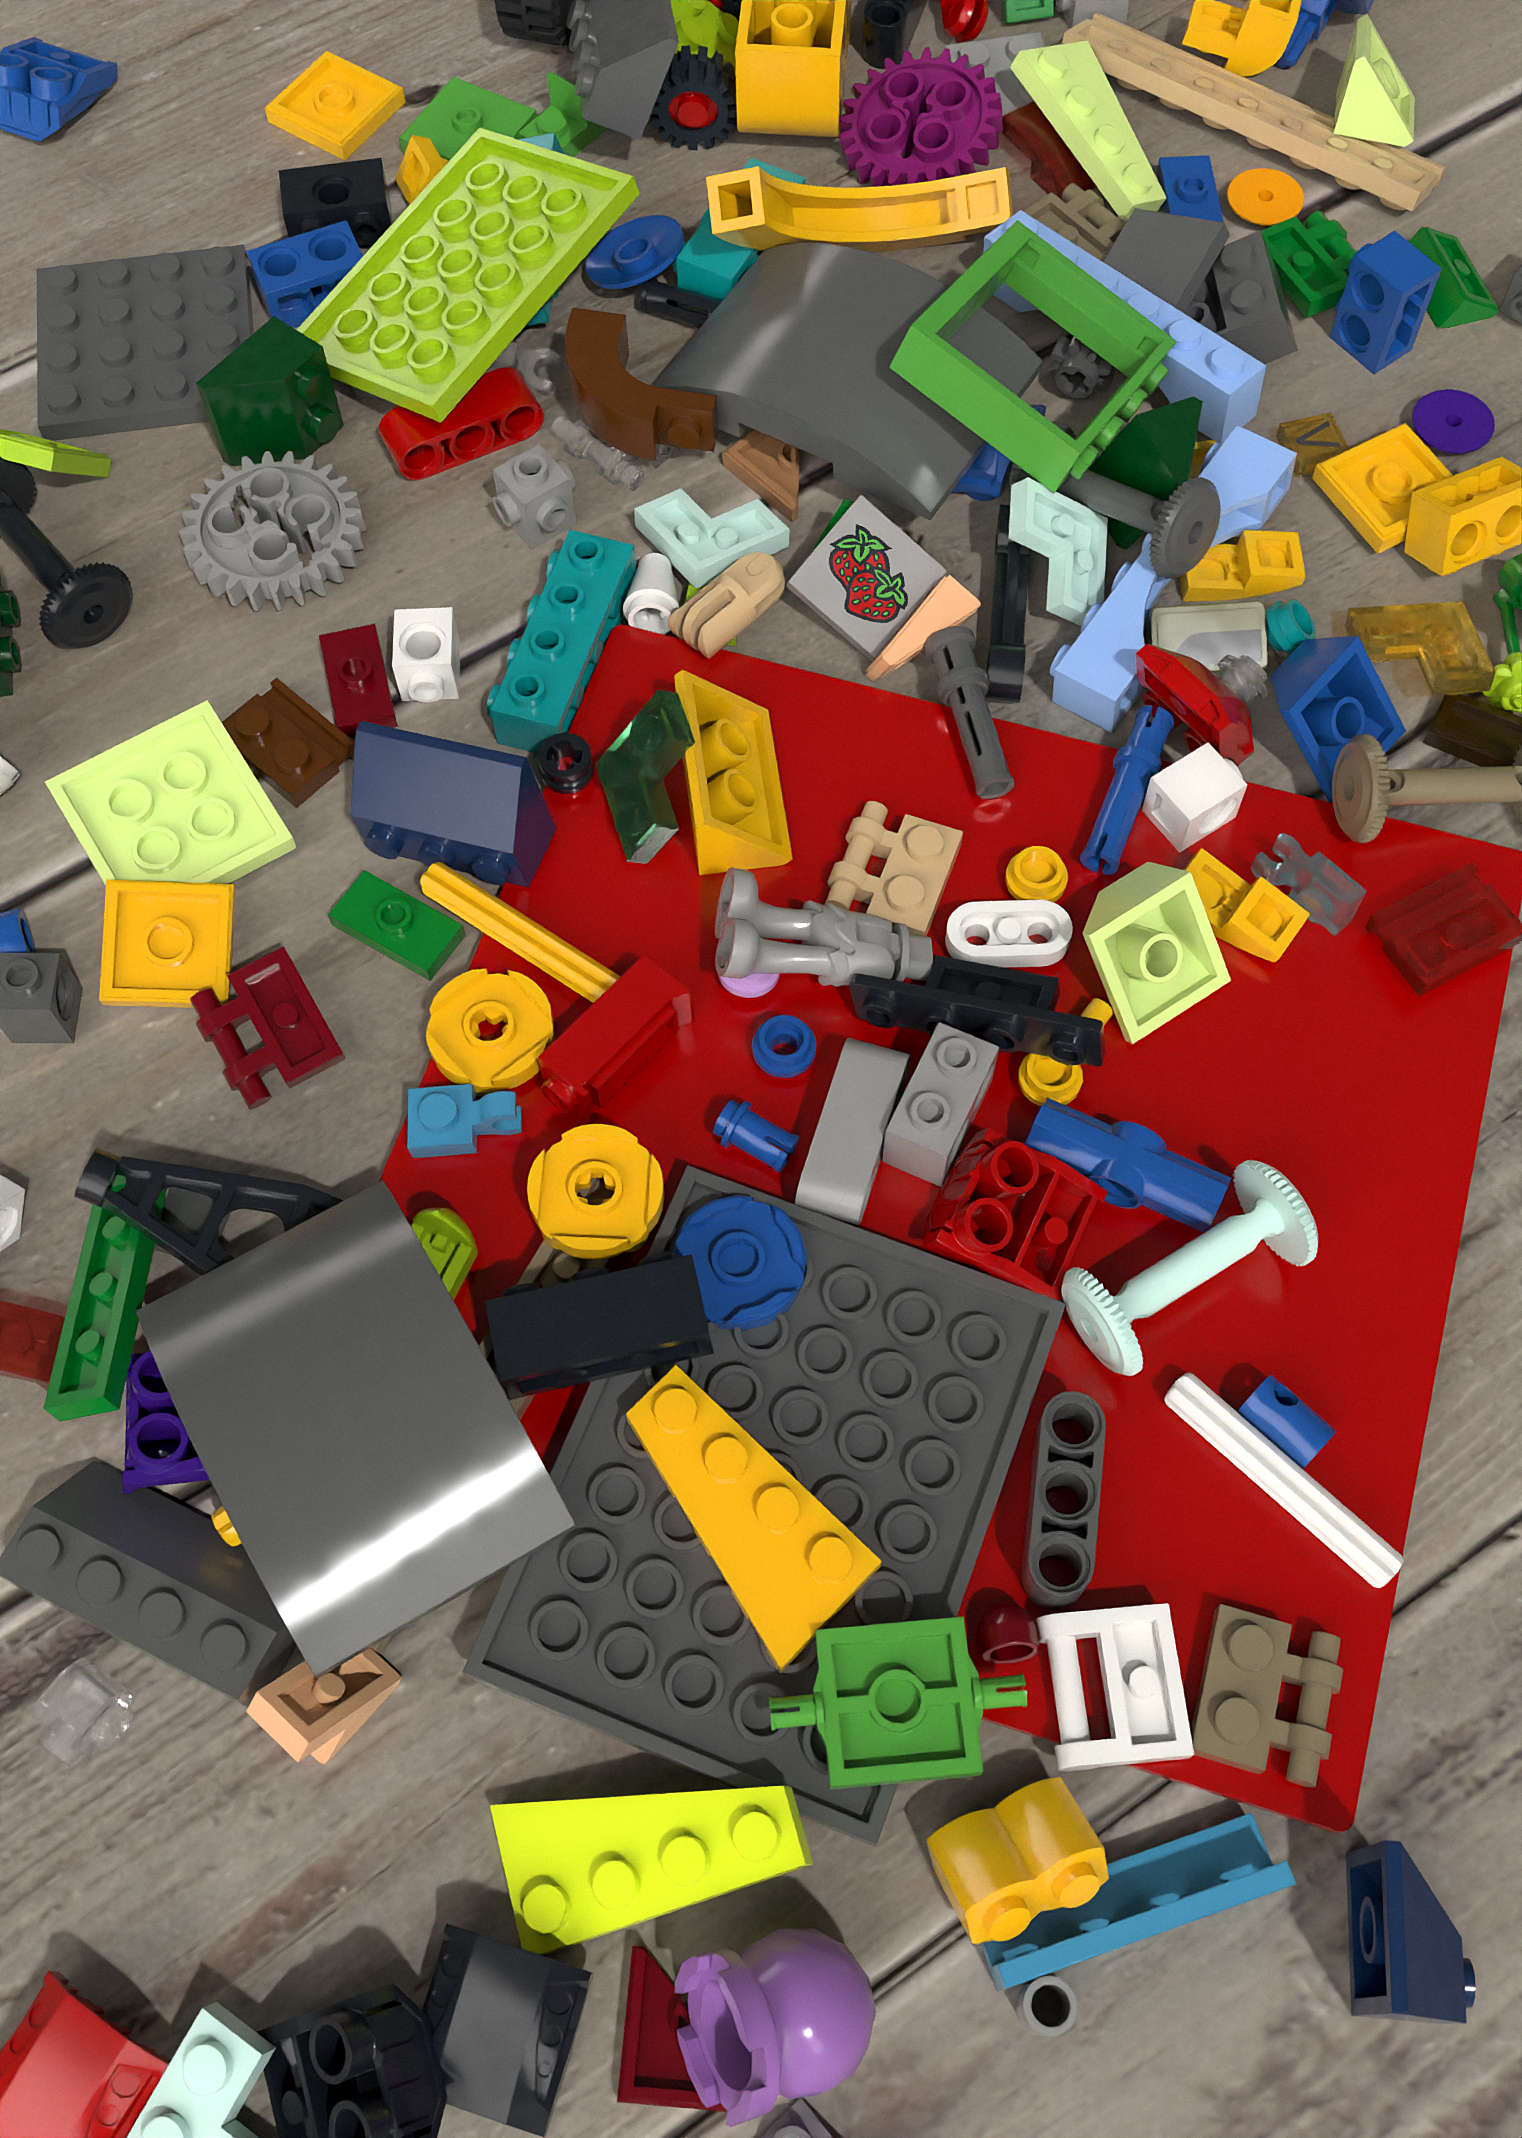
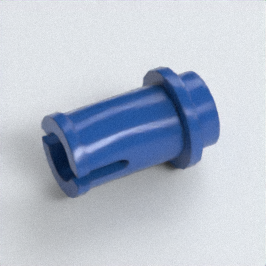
(753, 1134)

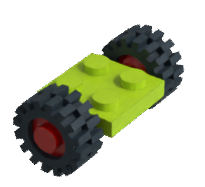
(701, 80)

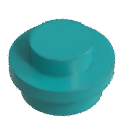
(1288, 625)

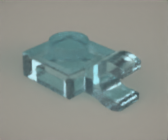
(1315, 883)

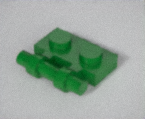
(1310, 260)

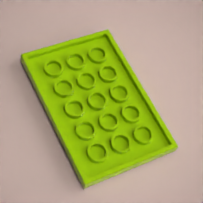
(465, 270)

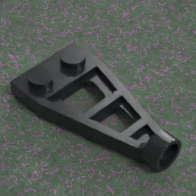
(228, 1191)

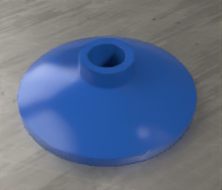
(635, 252)

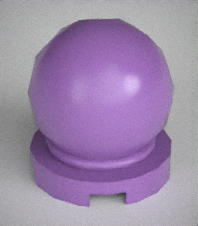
(774, 2020)

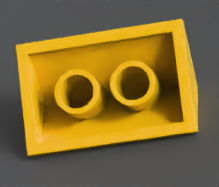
(732, 780)

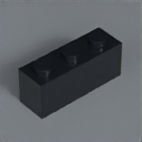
(598, 1325)

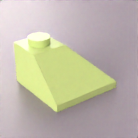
(1153, 947)

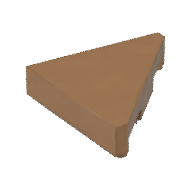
(768, 469)

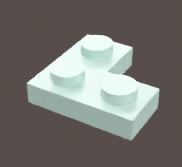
(1070, 538)
(708, 546)
(206, 2081)

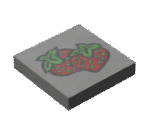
(866, 577)

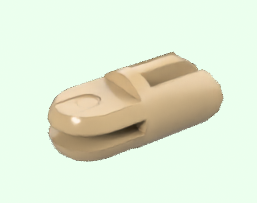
(729, 603)

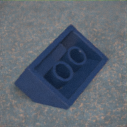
(449, 804)

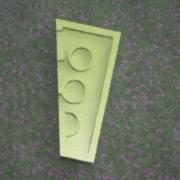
(1089, 119)

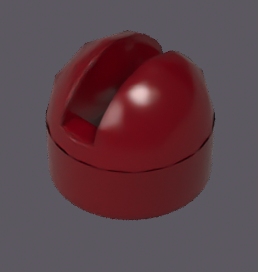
(1008, 1634)

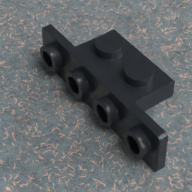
(987, 1002)

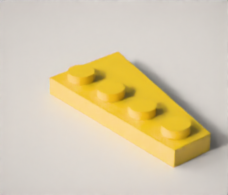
(763, 1529)

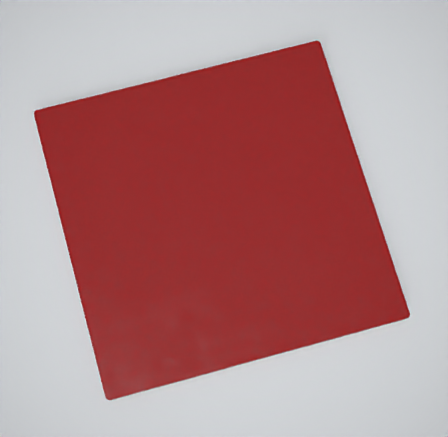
(1290, 1064)

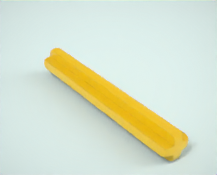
(517, 932)

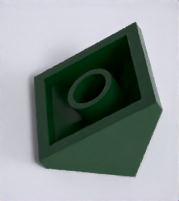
(1151, 456)

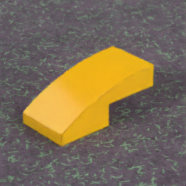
(1254, 567)
(1242, 914)

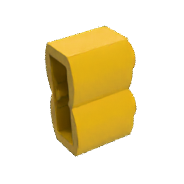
(1018, 1860)

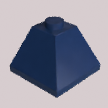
(1402, 1942)

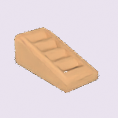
(943, 607)

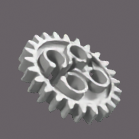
(263, 554)

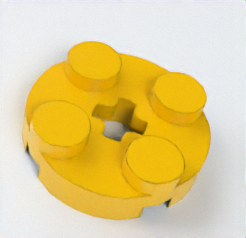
(494, 998)
(620, 1221)

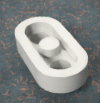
(1007, 932)

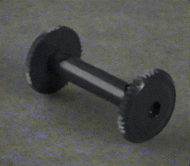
(82, 602)

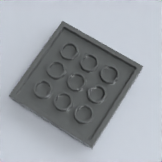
(135, 338)

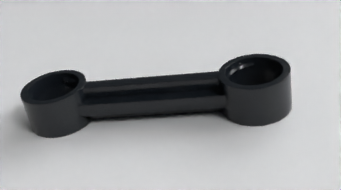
(1008, 615)

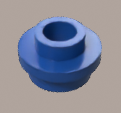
(784, 1030)

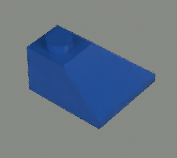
(1330, 696)

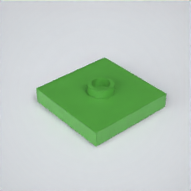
(461, 111)

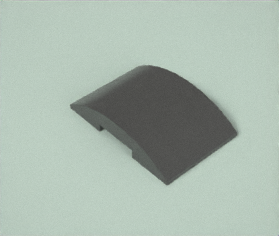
(808, 361)
(351, 1427)

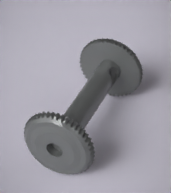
(1179, 527)

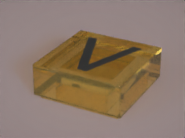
(1313, 440)

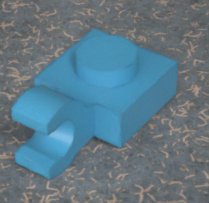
(450, 1118)

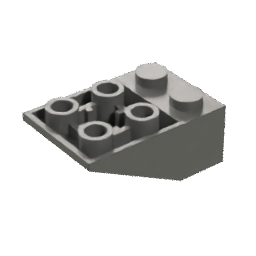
(1246, 301)

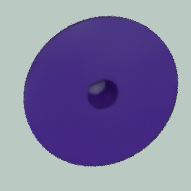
(1453, 421)

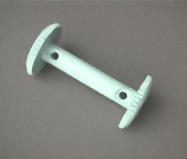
(1272, 1214)

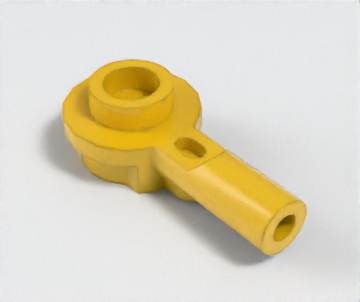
(1045, 1078)

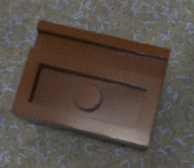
(288, 742)

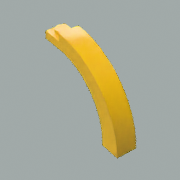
(768, 212)

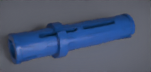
(1133, 770)

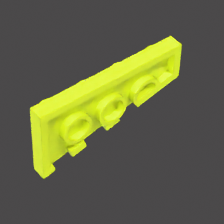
(628, 1859)

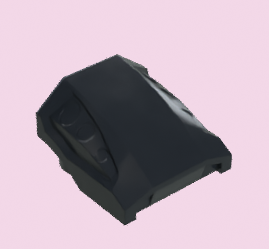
(503, 2027)
(356, 2070)

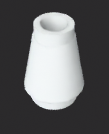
(651, 595)

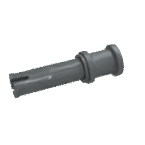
(964, 691)

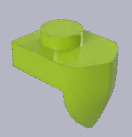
(447, 1244)

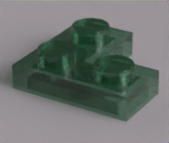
(635, 771)

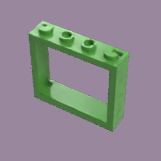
(1074, 303)

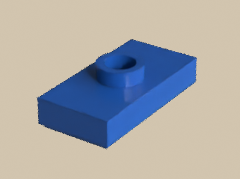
(1189, 187)

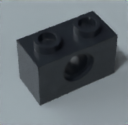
(337, 193)

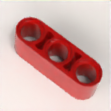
(488, 418)

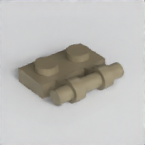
(1080, 219)
(1242, 1689)

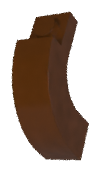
(620, 407)

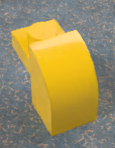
(1247, 37)

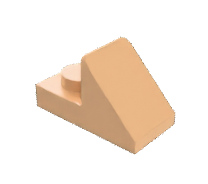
(323, 1712)

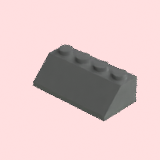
(621, 59)
(151, 1581)

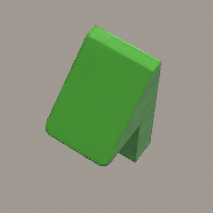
(563, 118)

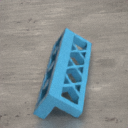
(1143, 1899)

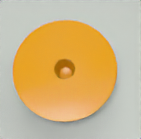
(1265, 196)

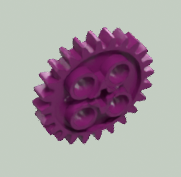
(921, 121)

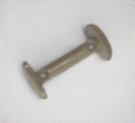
(1366, 787)

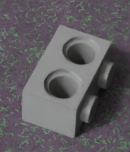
(939, 1104)

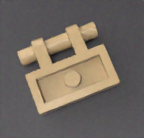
(914, 873)

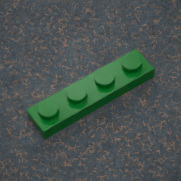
(101, 1316)

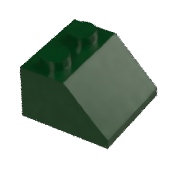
(271, 397)

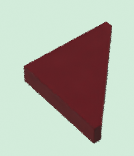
(651, 2054)

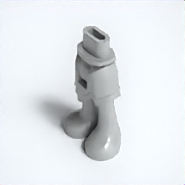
(832, 939)

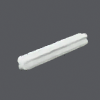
(1284, 1480)

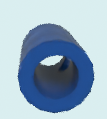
(1286, 1421)

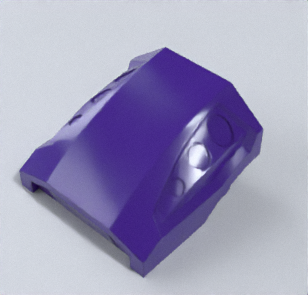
(155, 1437)

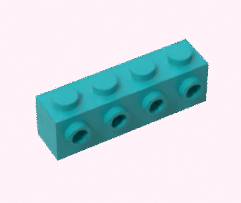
(561, 640)

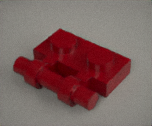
(285, 1019)

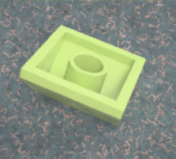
(1372, 93)

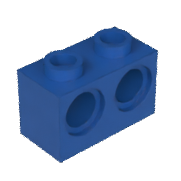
(303, 270)
(1384, 301)

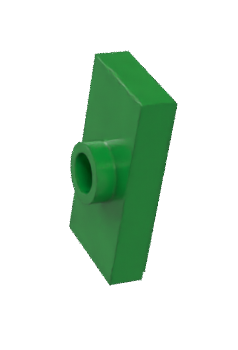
(397, 925)

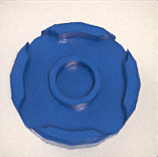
(739, 1281)

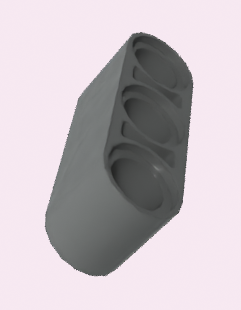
(1074, 1468)

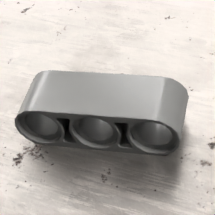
(852, 1131)

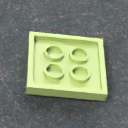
(172, 806)

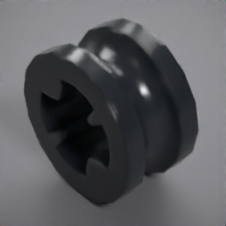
(563, 746)

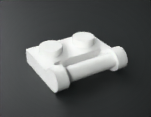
(1138, 1681)

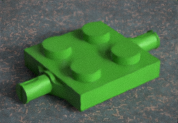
(897, 1703)

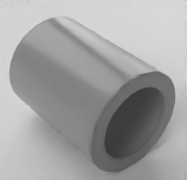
(1067, 1998)

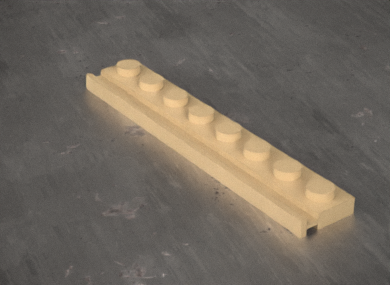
(1256, 112)

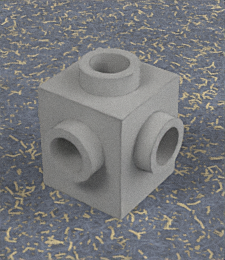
(535, 495)

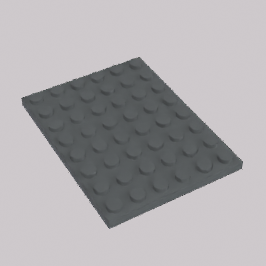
(880, 1394)

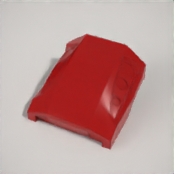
(1198, 699)
(1012, 1212)
(73, 2070)

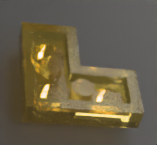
(1434, 634)

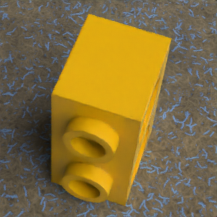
(1466, 517)

